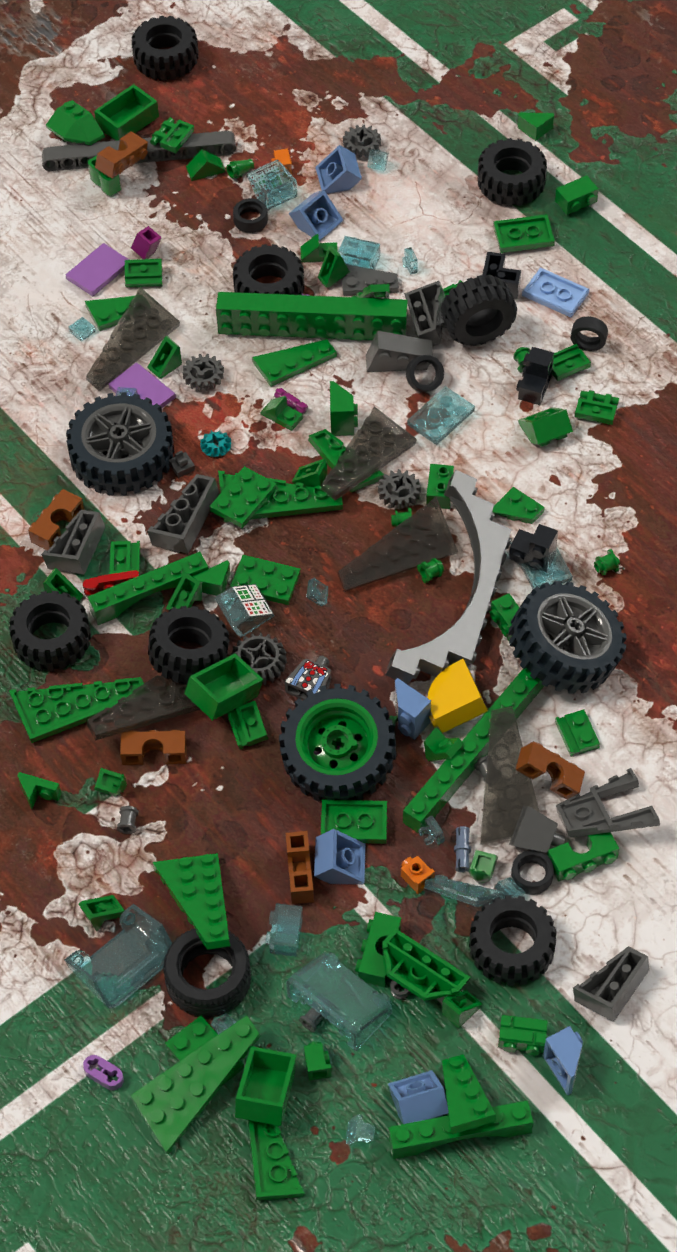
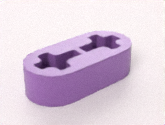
(106, 1068)

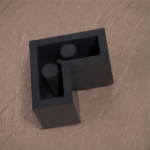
(495, 267)
(535, 375)
(535, 549)

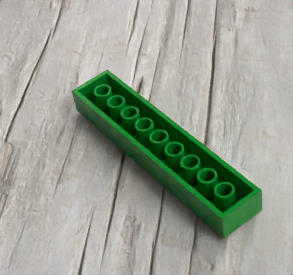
(309, 316)

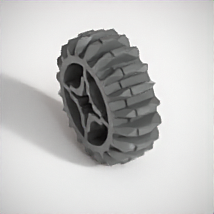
(254, 652)

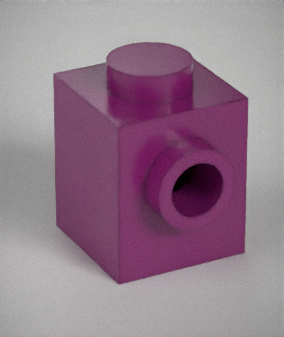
(146, 242)

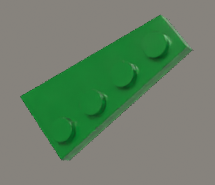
(292, 361)
(331, 449)
(465, 1097)
(271, 1164)

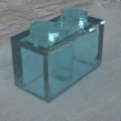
(360, 252)
(285, 930)

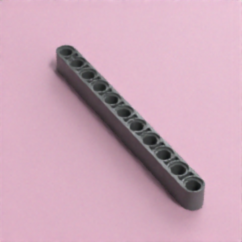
(77, 155)

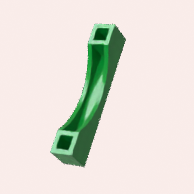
(113, 601)
(423, 1135)

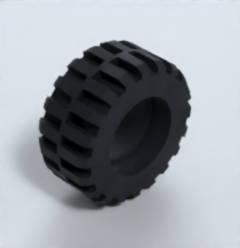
(165, 33)
(515, 156)
(269, 262)
(479, 310)
(46, 609)
(186, 625)
(516, 914)

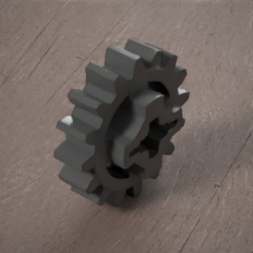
(361, 140)
(203, 372)
(399, 489)

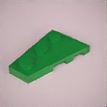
(375, 291)
(108, 311)

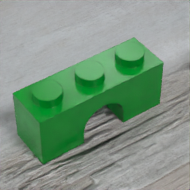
(569, 863)
(372, 965)

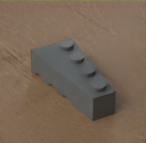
(185, 518)

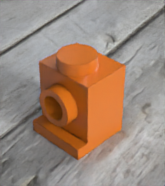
(284, 157)
(414, 878)

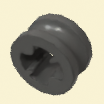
(396, 994)

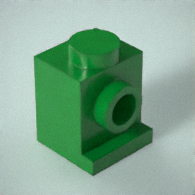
(317, 1061)

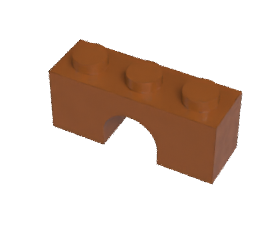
(114, 162)
(63, 507)
(136, 744)
(565, 776)
(299, 867)

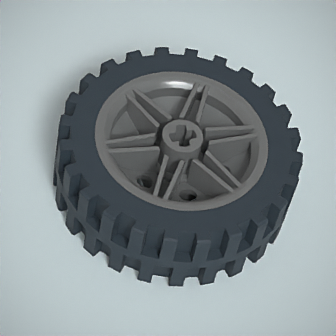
(116, 429)
(581, 642)

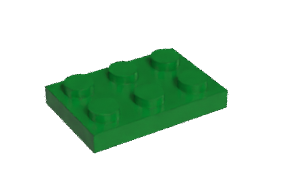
(523, 233)
(243, 497)
(272, 578)
(358, 819)
(192, 1038)

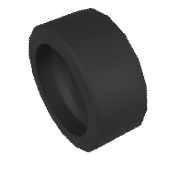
(251, 205)
(590, 324)
(439, 375)
(533, 857)

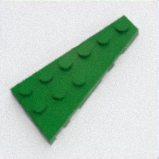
(290, 499)
(68, 705)
(199, 894)
(187, 1087)

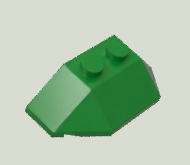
(75, 124)
(420, 968)

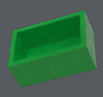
(126, 112)
(223, 686)
(265, 1086)

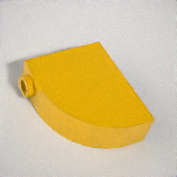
(454, 697)

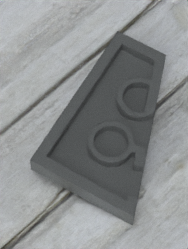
(362, 277)

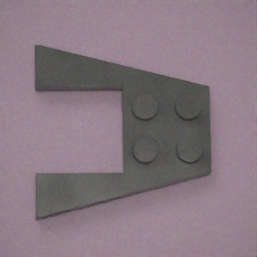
(588, 816)

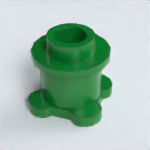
(519, 357)
(399, 517)
(607, 563)
(430, 570)

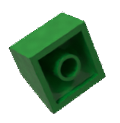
(342, 411)
(546, 426)

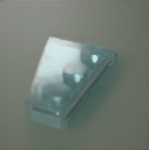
(462, 891)

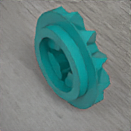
(211, 449)

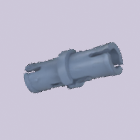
(462, 849)

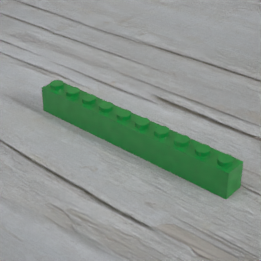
(457, 769)

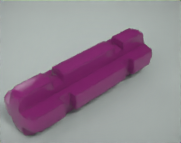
(292, 401)

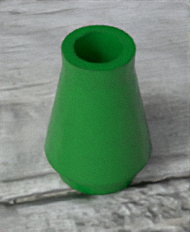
(239, 168)

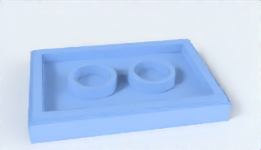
(555, 292)

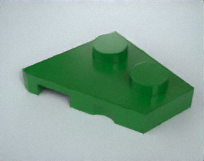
(518, 507)

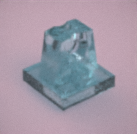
(359, 1130)

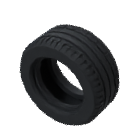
(202, 1001)

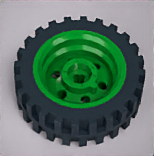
(326, 711)

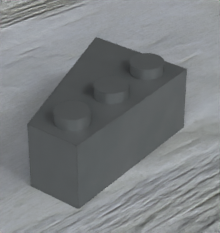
(426, 311)
(395, 352)
(77, 544)
(614, 984)

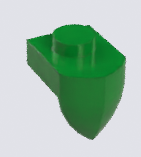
(110, 782)
(482, 866)

